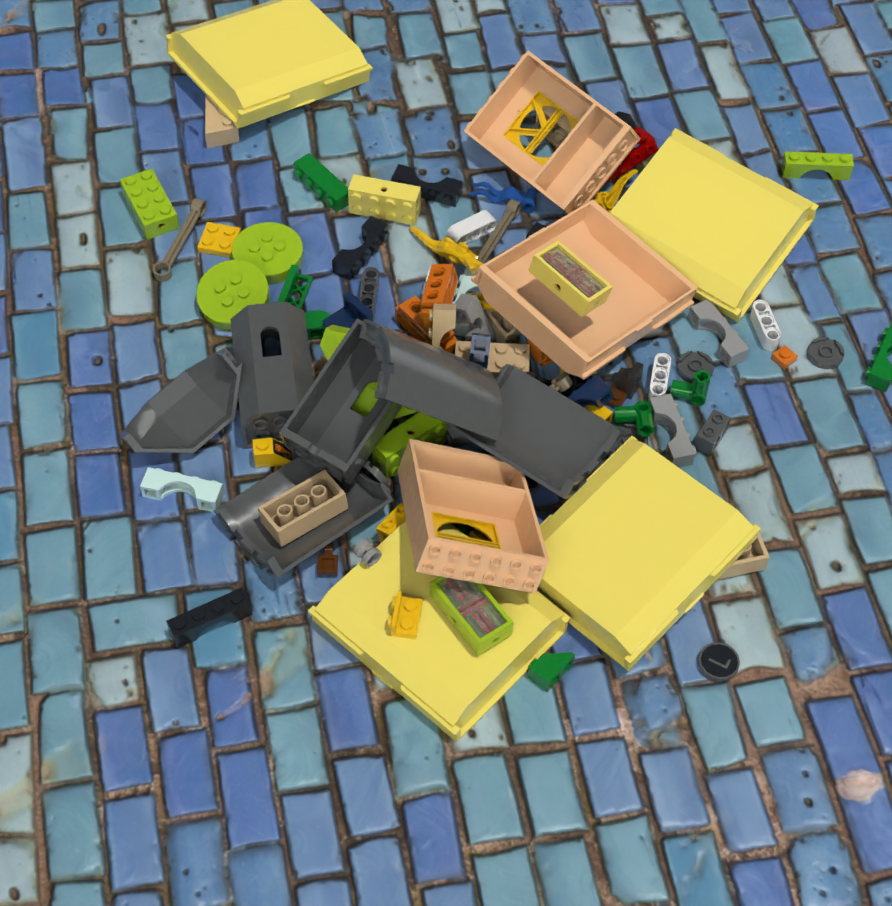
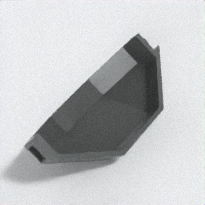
(188, 408)

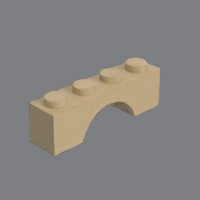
(443, 321)

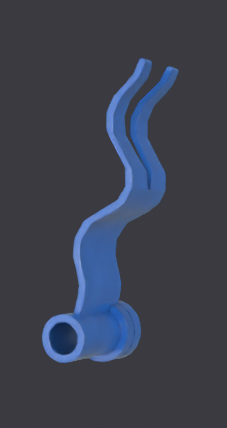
(526, 198)

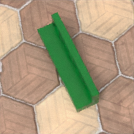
(291, 283)

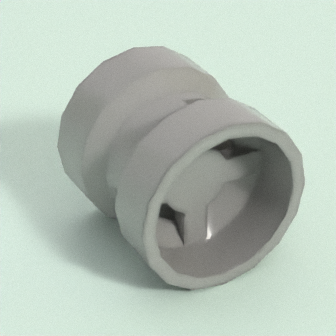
(367, 552)

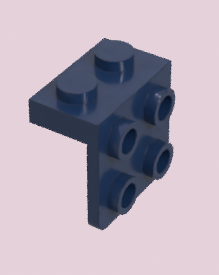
(349, 313)

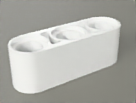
(472, 227)
(765, 325)
(659, 375)

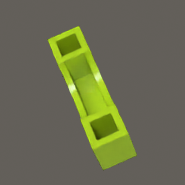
(798, 163)

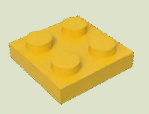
(218, 239)

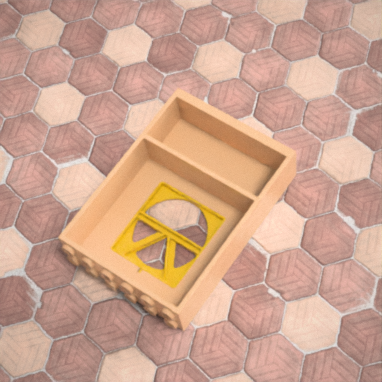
(582, 160)
(479, 491)

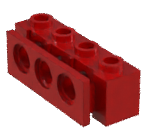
(646, 148)

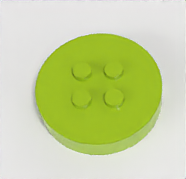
(270, 248)
(229, 289)

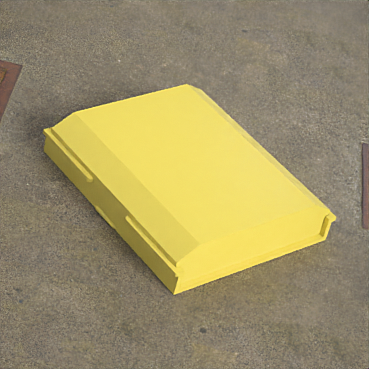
(268, 59)
(714, 221)
(638, 550)
(439, 668)

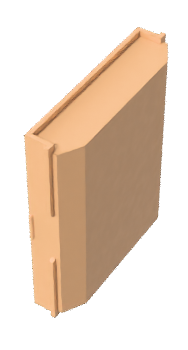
(642, 298)

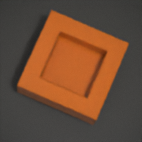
(784, 357)

